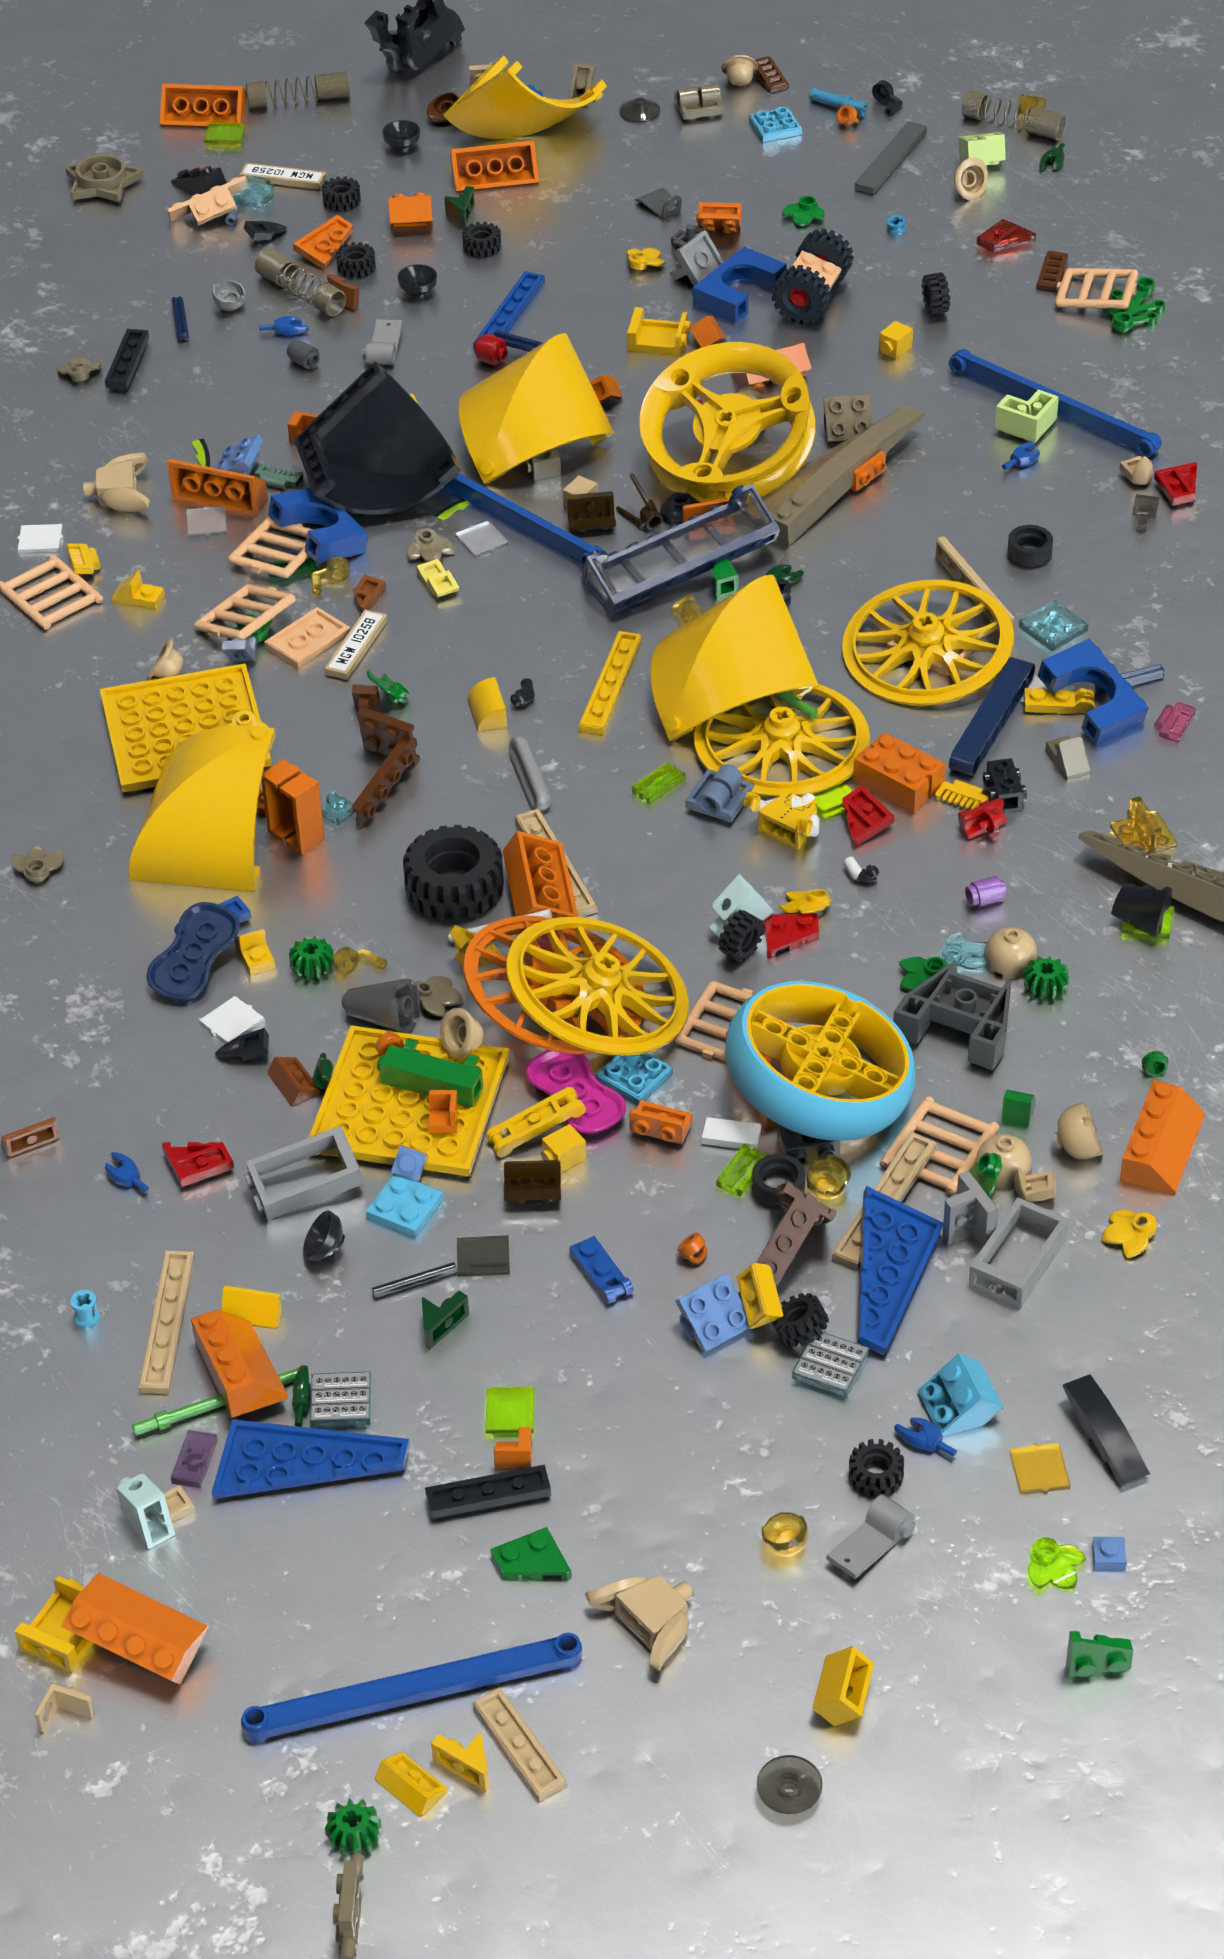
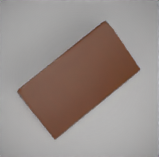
(292, 1080)
(30, 1137)

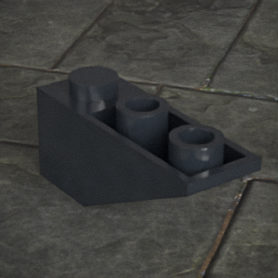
(199, 181)

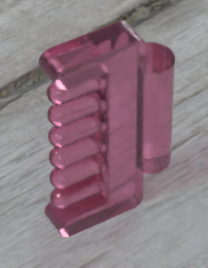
(1174, 721)

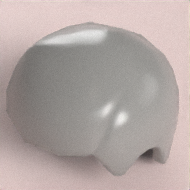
(229, 295)

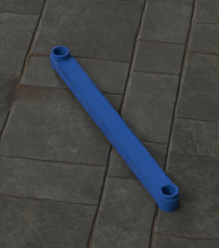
(1069, 409)
(521, 518)
(411, 1687)

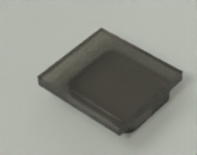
(483, 1255)

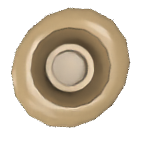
(739, 69)
(971, 178)
(168, 663)
(460, 1033)

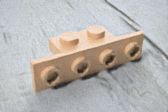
(210, 204)

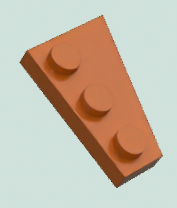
(323, 242)

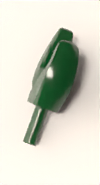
(1053, 156)
(783, 572)
(322, 1072)
(301, 1394)

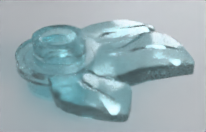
(967, 953)

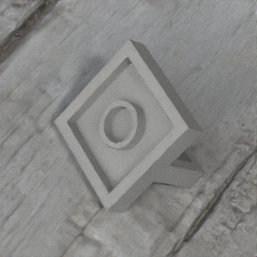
(696, 258)
(969, 1212)

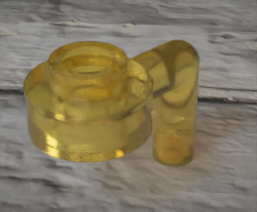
(332, 571)
(686, 608)
(347, 959)

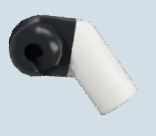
(865, 875)

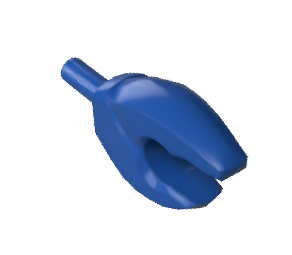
(286, 326)
(1022, 456)
(126, 1174)
(927, 1439)

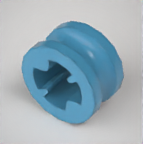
(896, 224)

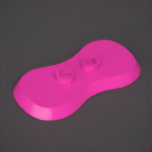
(557, 1070)

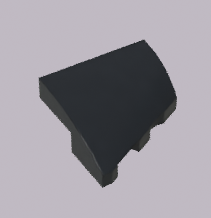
(1142, 907)

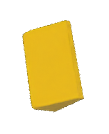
(759, 1295)
(256, 1306)
(410, 1783)

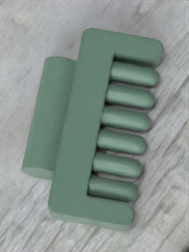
(277, 479)

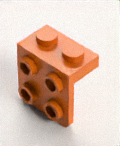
(719, 216)

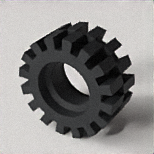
(341, 193)
(481, 239)
(355, 260)
(935, 293)
(741, 935)
(801, 1320)
(878, 1454)

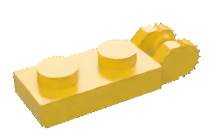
(1061, 701)

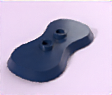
(185, 965)

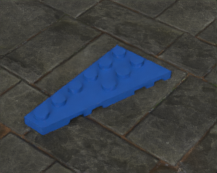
(893, 1256)
(285, 1456)

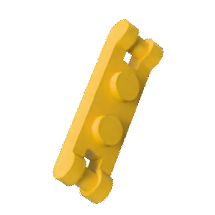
(535, 1121)

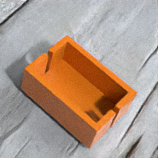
(899, 772)
(293, 806)

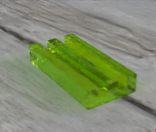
(662, 784)
(733, 1165)

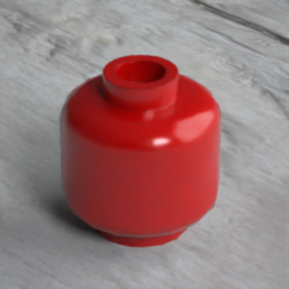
(490, 349)

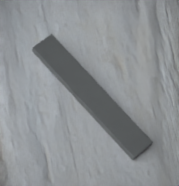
(890, 157)

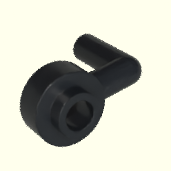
(884, 92)

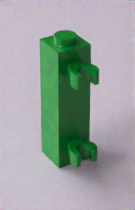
(422, 1073)

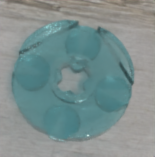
(257, 195)

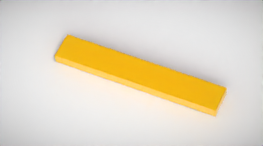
(610, 683)

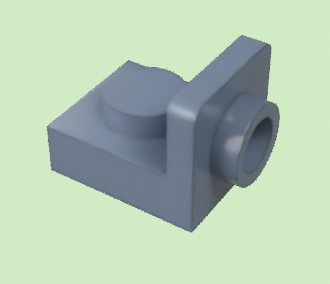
(240, 649)

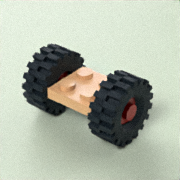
(805, 286)

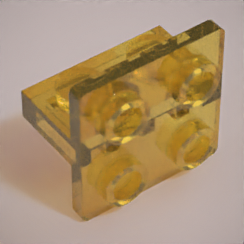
(1144, 828)

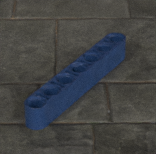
(991, 716)

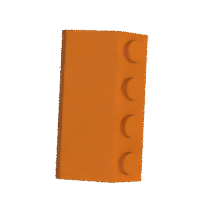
(201, 104)
(494, 166)
(217, 487)
(538, 876)
(1162, 1139)
(237, 1362)
(136, 1627)

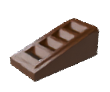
(770, 73)
(1052, 269)

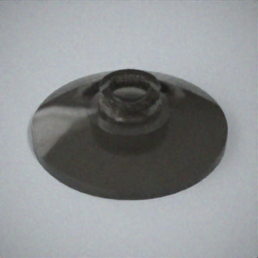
(639, 110)
(789, 1773)

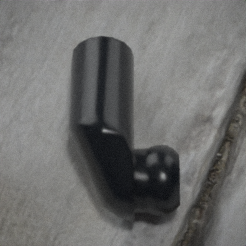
(525, 694)

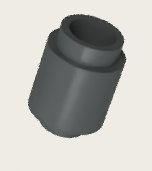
(303, 354)

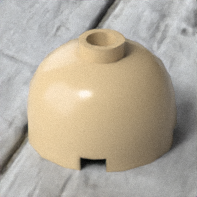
(1010, 952)
(1078, 1133)
(1013, 1155)

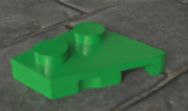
(531, 1557)
(1097, 1655)

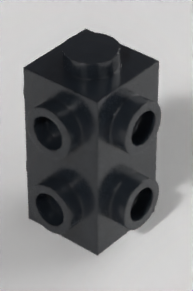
(1005, 783)

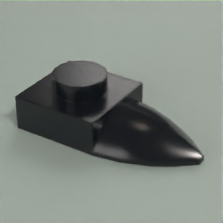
(263, 229)
(246, 1046)

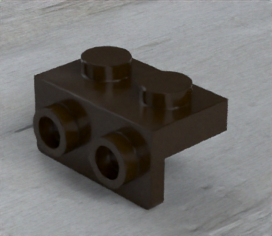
(590, 511)
(532, 1181)

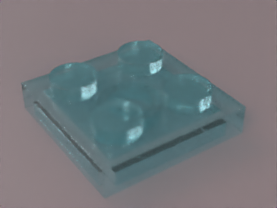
(1053, 625)

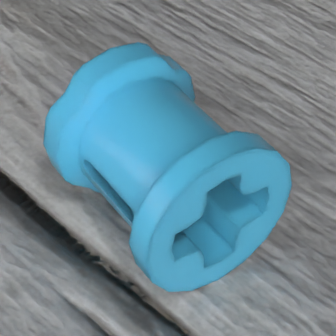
(84, 1305)

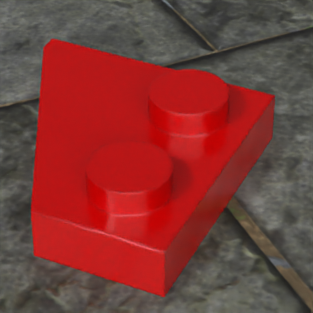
(1178, 482)
(865, 815)
(790, 931)
(197, 1160)

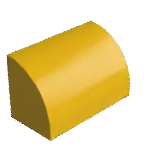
(487, 705)

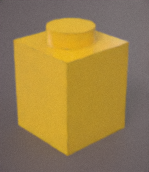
(895, 340)
(564, 1146)

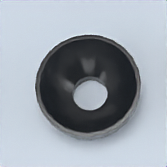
(401, 134)
(417, 279)
(672, 511)
(324, 1237)

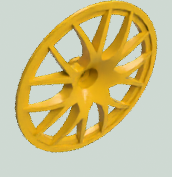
(928, 641)
(786, 737)
(596, 983)

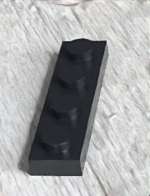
(126, 359)
(488, 1491)

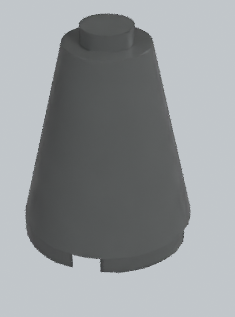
(385, 1004)

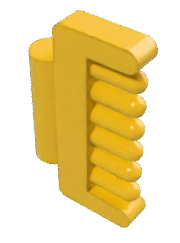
(83, 559)
(963, 791)

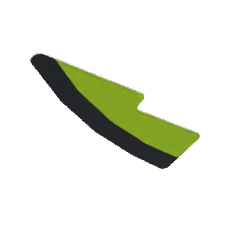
(203, 452)
(450, 509)

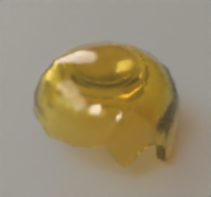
(828, 1177)
(785, 1533)

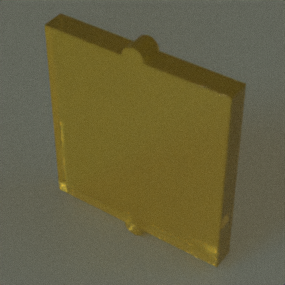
(1040, 1468)

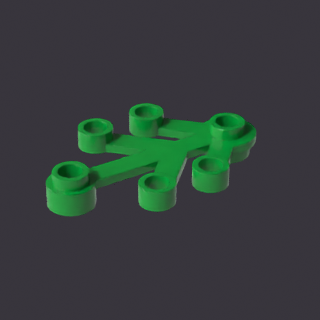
(1124, 320)

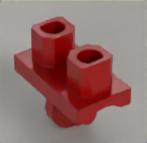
(984, 818)

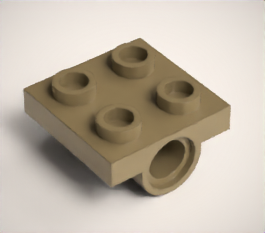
(699, 101)
(846, 416)

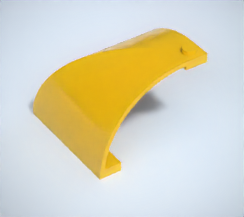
(507, 109)
(530, 409)
(729, 658)
(205, 812)

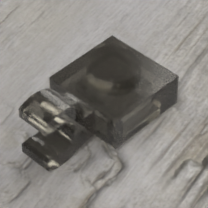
(1145, 508)

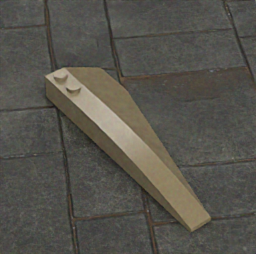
(830, 475)
(1190, 882)

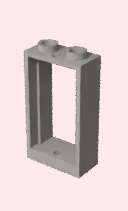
(310, 1192)
(1013, 1288)

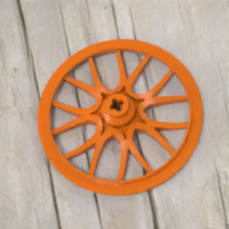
(501, 932)

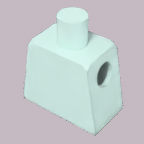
(737, 897)
(142, 1496)

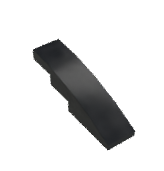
(1106, 1429)

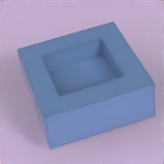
(409, 1163)
(1109, 1553)

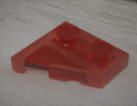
(1005, 236)

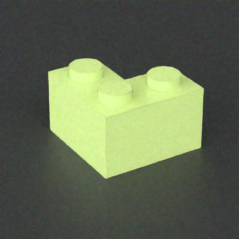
(987, 147)
(1027, 418)

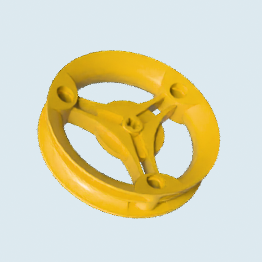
(728, 420)

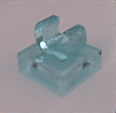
(337, 808)

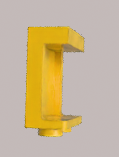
(657, 335)
(46, 1637)

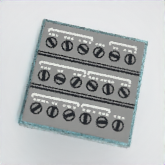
(831, 1363)
(340, 1399)

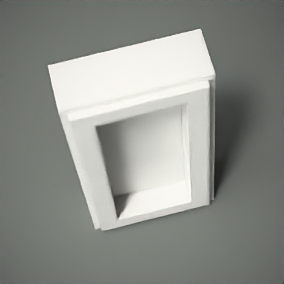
(731, 1133)

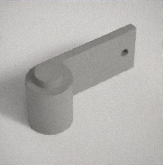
(384, 342)
(882, 1529)

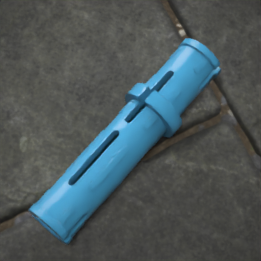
(837, 100)

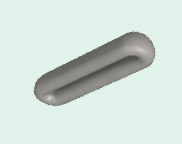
(529, 773)

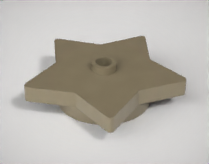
(102, 177)

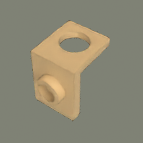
(63, 1698)

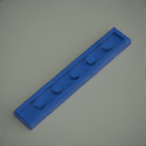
(514, 304)

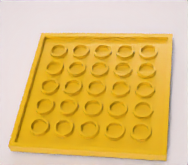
(158, 714)
(384, 1117)

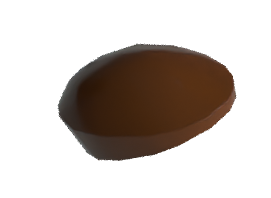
(440, 105)

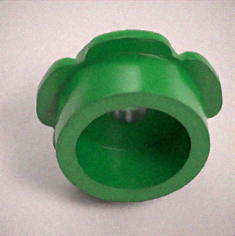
(1155, 1063)

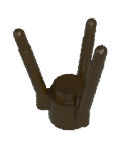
(648, 514)

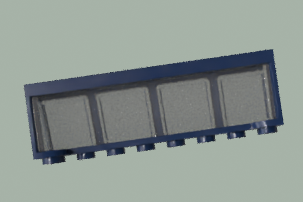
(681, 551)

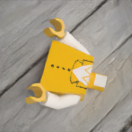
(786, 817)

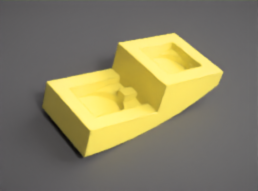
(436, 578)

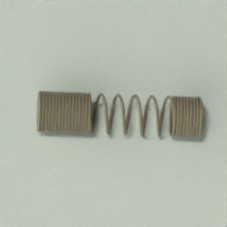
(326, 85)
(1038, 122)
(284, 272)

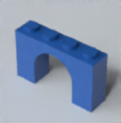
(743, 267)
(338, 538)
(1088, 664)

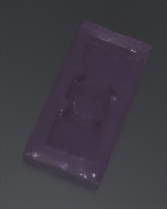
(194, 1459)

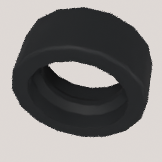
(1028, 556)
(771, 1165)

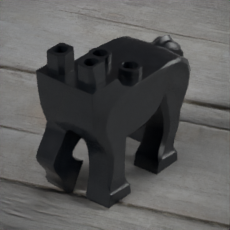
(419, 34)

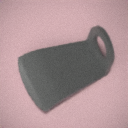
(661, 202)

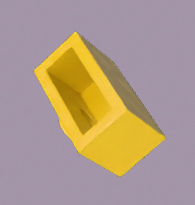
(843, 1686)

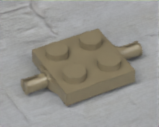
(348, 1911)

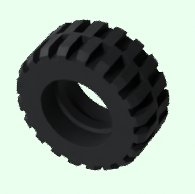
(457, 894)

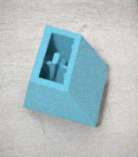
(960, 1396)

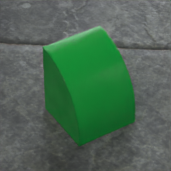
(724, 579)
(1018, 1107)

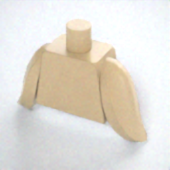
(118, 484)
(649, 1610)

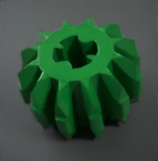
(311, 958)
(1046, 977)
(353, 1827)

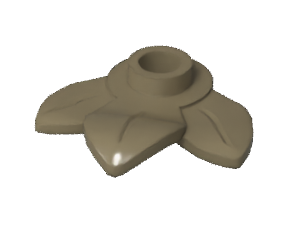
(79, 368)
(429, 548)
(37, 863)
(436, 994)

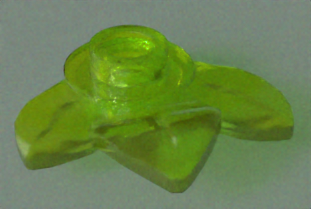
(1055, 1567)

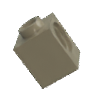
(544, 465)

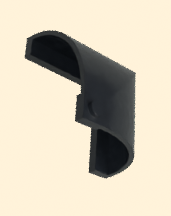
(375, 449)

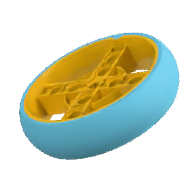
(820, 1060)

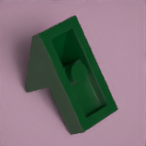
(461, 207)
(441, 1320)

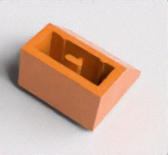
(410, 210)

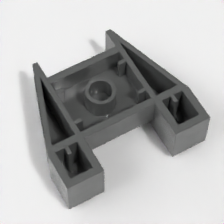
(960, 1004)

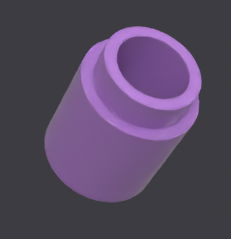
(985, 892)

